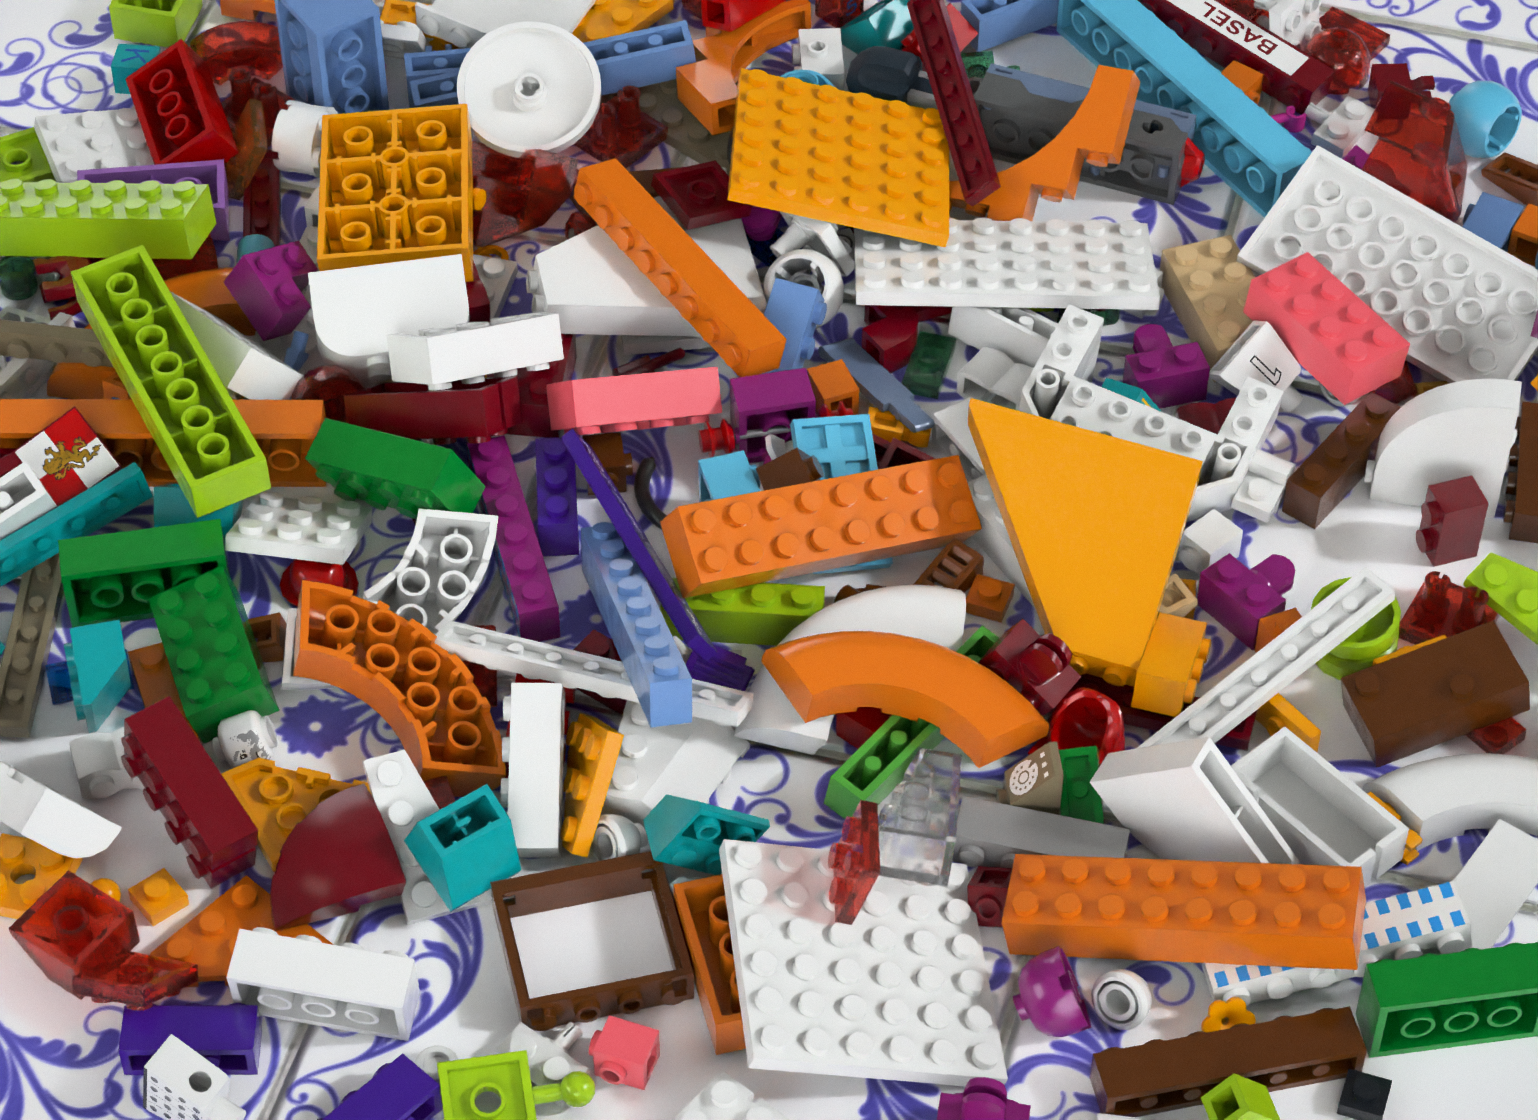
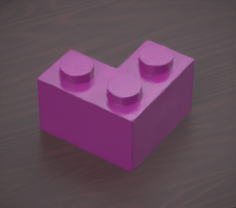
(271, 287)

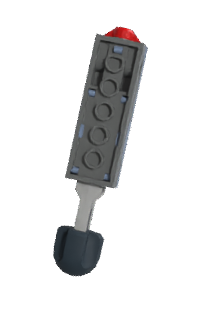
(1029, 110)

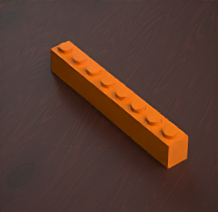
(679, 269)

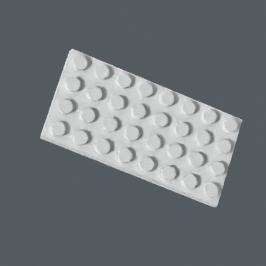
(1011, 266)
(1430, 279)

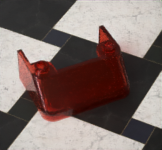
(1418, 149)

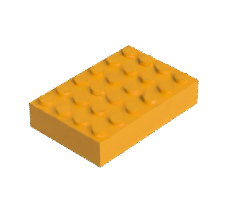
(395, 187)

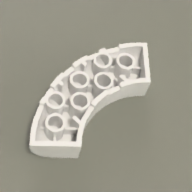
(430, 581)
(907, 610)
(1462, 793)
(51, 816)

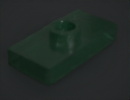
(929, 364)

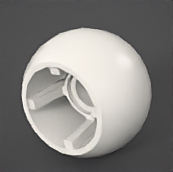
(822, 270)

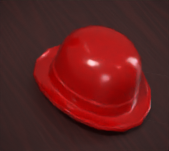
(327, 573)

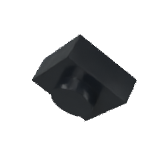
(1364, 1096)

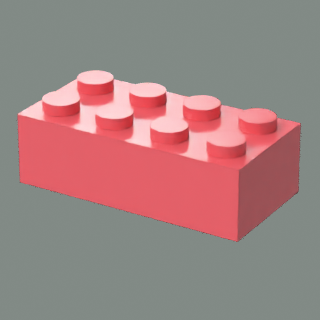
(1327, 328)
(634, 401)

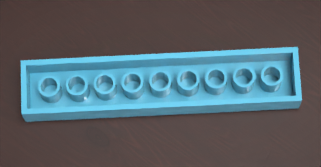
(1233, 132)

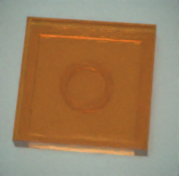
(252, 146)

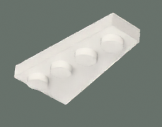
(402, 803)

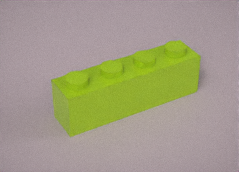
(753, 612)

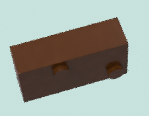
(1435, 693)

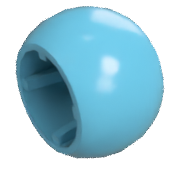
(1485, 118)

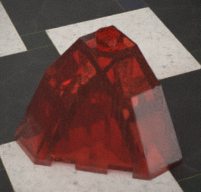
(518, 190)

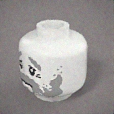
(245, 738)

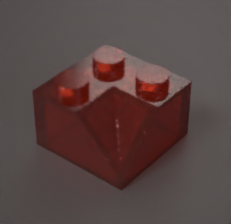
(74, 929)

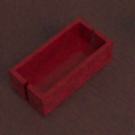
(439, 415)
(189, 793)

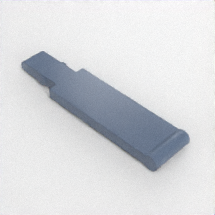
(878, 384)

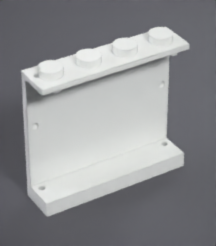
(469, 20)

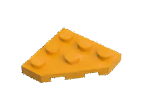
(589, 772)
(279, 799)

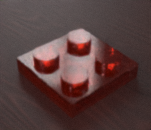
(855, 862)
(134, 980)

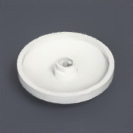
(529, 88)

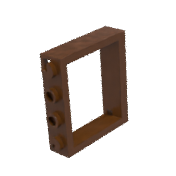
(580, 886)

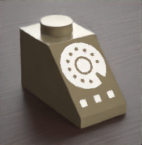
(1035, 781)

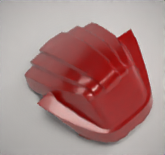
(1086, 720)

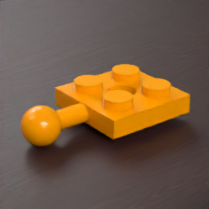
(26, 856)

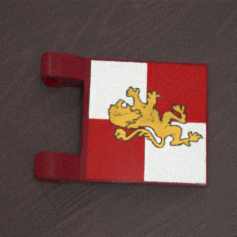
(65, 457)

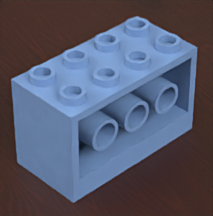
(333, 53)

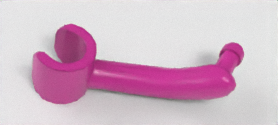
(1291, 122)

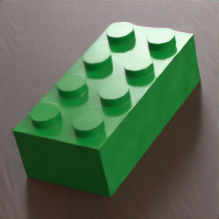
(392, 470)
(117, 572)
(212, 651)
(1449, 1000)

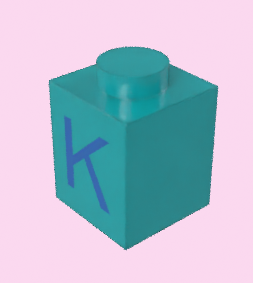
(129, 59)

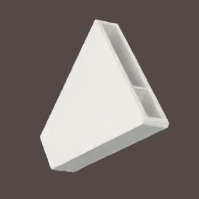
(607, 294)

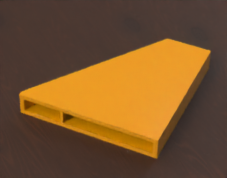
(1089, 529)

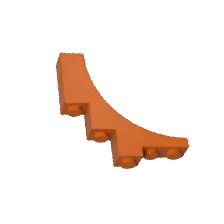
(710, 83)
(1054, 171)

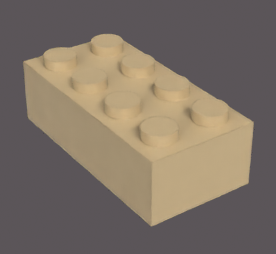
(1208, 292)

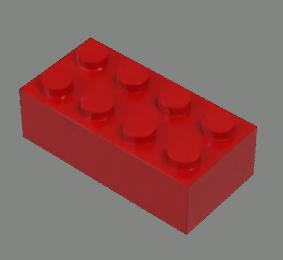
(180, 108)

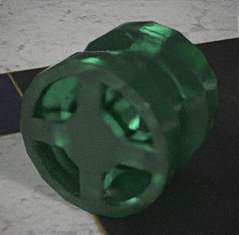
(17, 277)

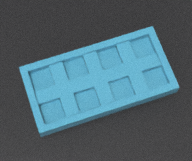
(843, 448)

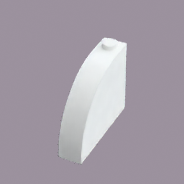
(1445, 437)
(1188, 804)

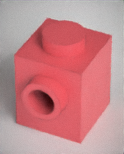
(625, 1052)

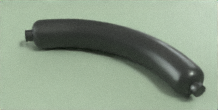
(642, 492)

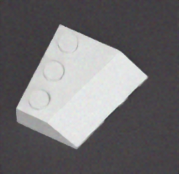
(669, 760)

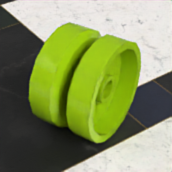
(1369, 642)

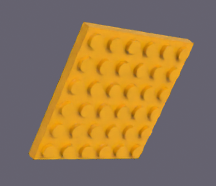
(840, 157)

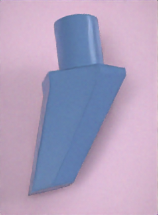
(296, 355)

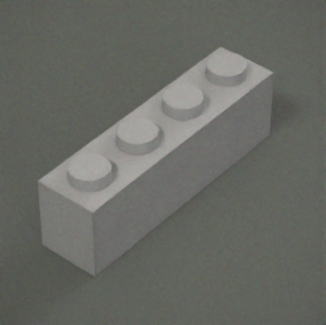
(995, 832)

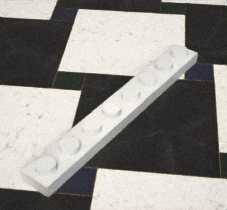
(1279, 661)
(579, 670)

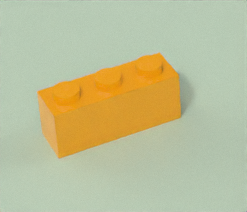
(1171, 665)

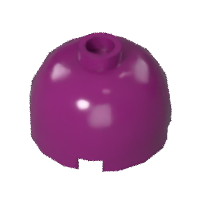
(1051, 995)

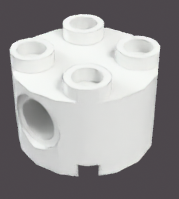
(299, 137)

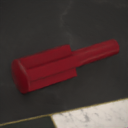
(645, 365)

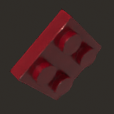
(698, 195)

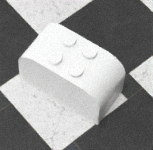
(366, 303)

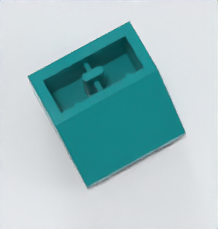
(97, 671)
(692, 831)
(466, 847)

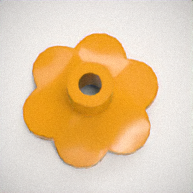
(1227, 1014)

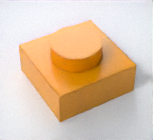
(158, 896)

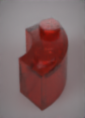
(240, 45)

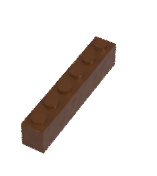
(1183, 1069)

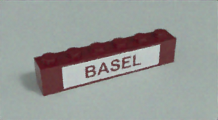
(1228, 36)

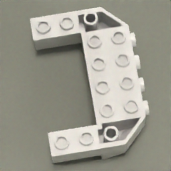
(1061, 395)

